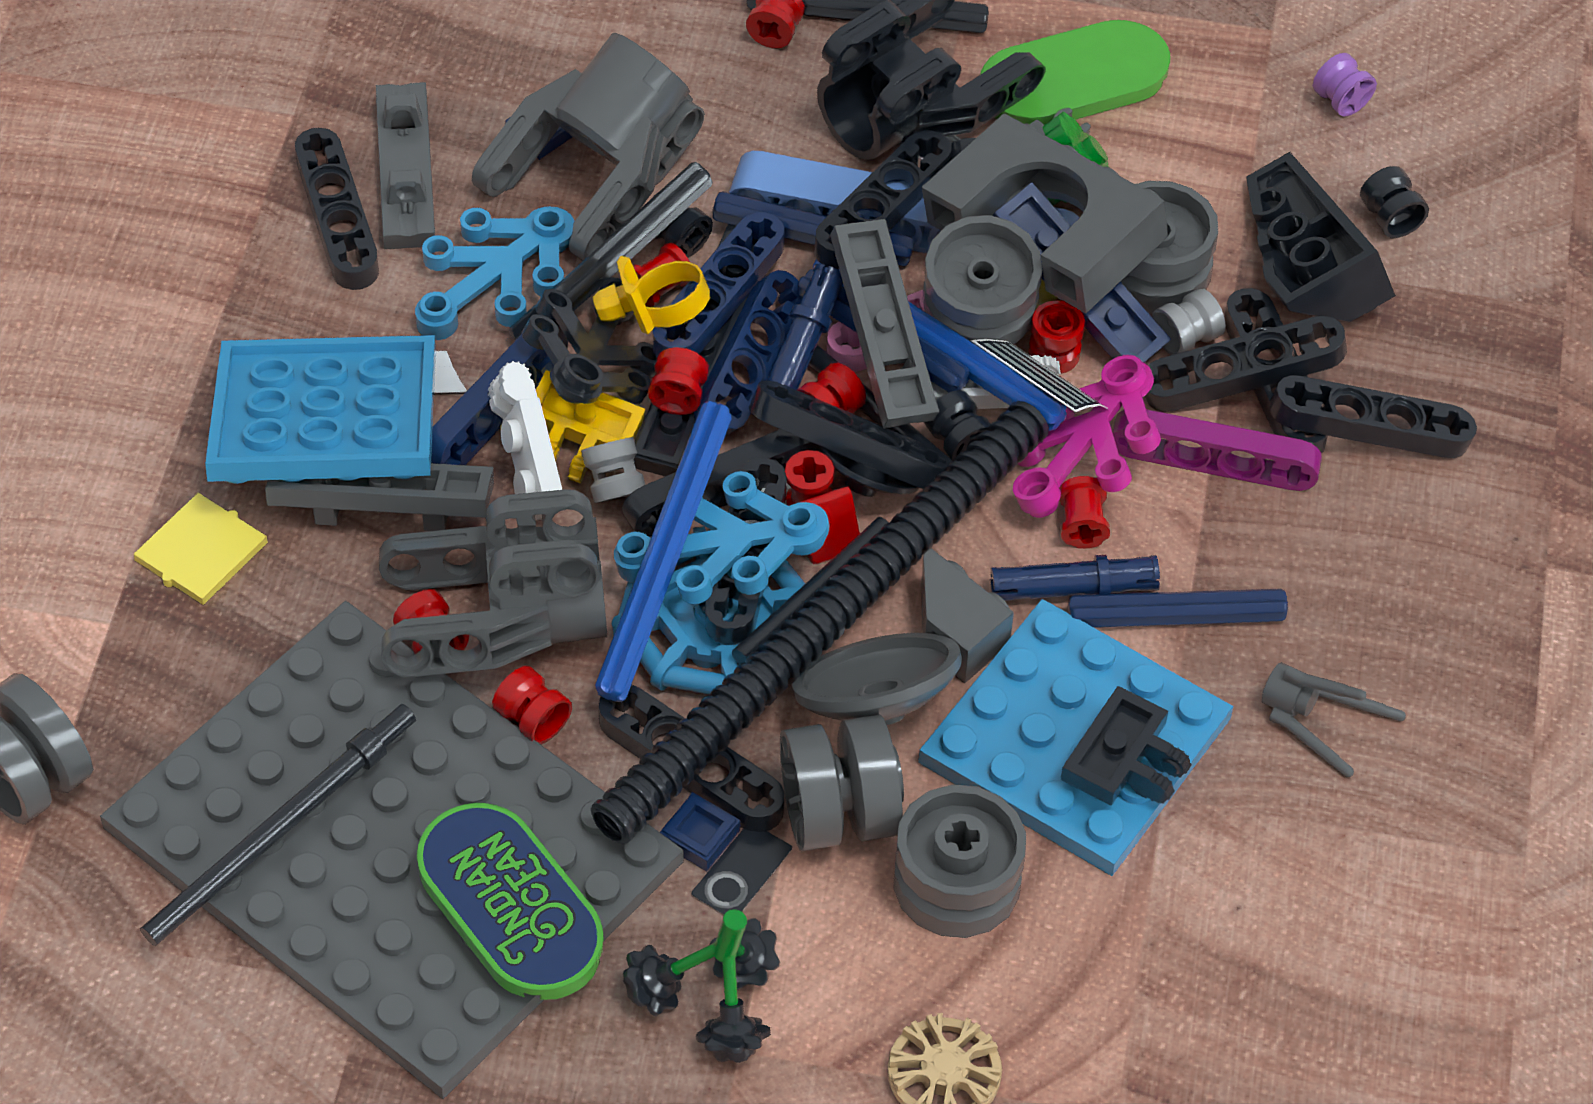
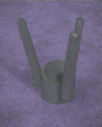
(1296, 692)

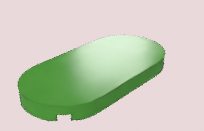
(1091, 70)

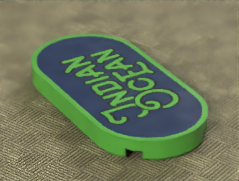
(510, 901)

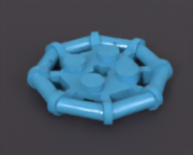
(685, 629)

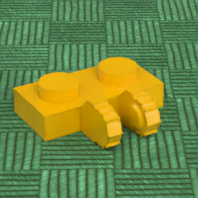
(586, 424)

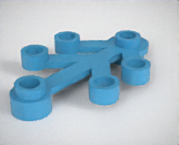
(542, 231)
(788, 530)

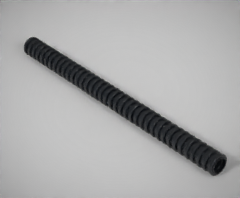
(817, 624)

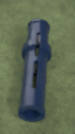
(808, 323)
(1076, 578)

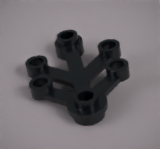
(579, 375)

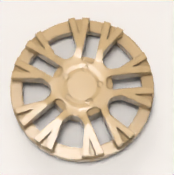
(944, 1064)

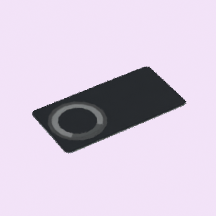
(741, 870)

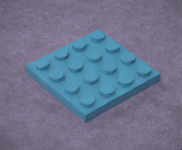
(322, 409)
(1034, 710)

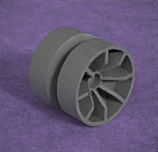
(823, 786)

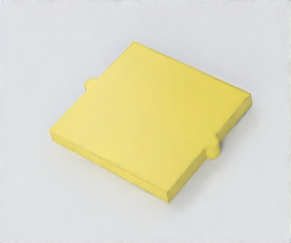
(200, 548)

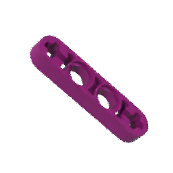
(1293, 467)

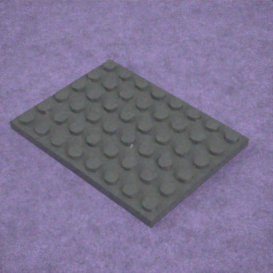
(343, 888)

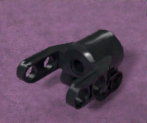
(889, 88)

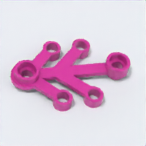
(1122, 384)

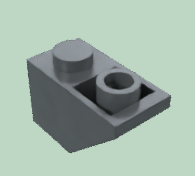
(964, 612)

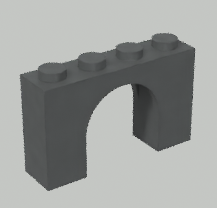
(1098, 251)

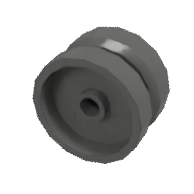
(1184, 257)
(983, 278)
(36, 750)
(959, 861)

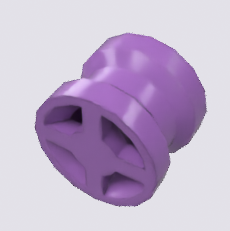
(1344, 84)

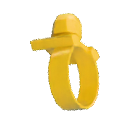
(615, 302)

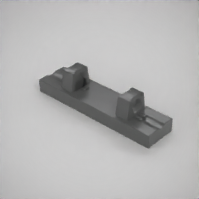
(405, 165)
(884, 323)
(449, 492)

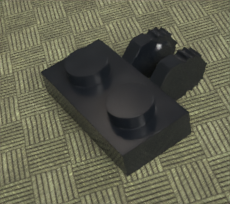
(1115, 747)

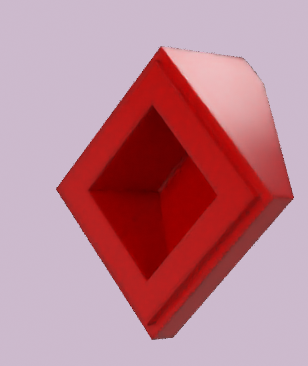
(842, 522)

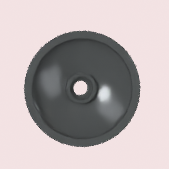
(879, 676)

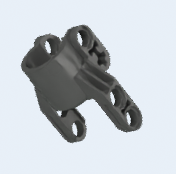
(621, 108)
(539, 582)

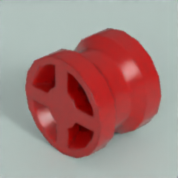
(774, 21)
(678, 381)

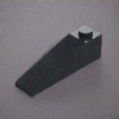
(1310, 246)

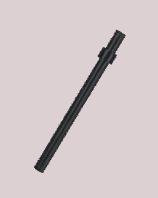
(362, 752)

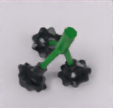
(741, 959)

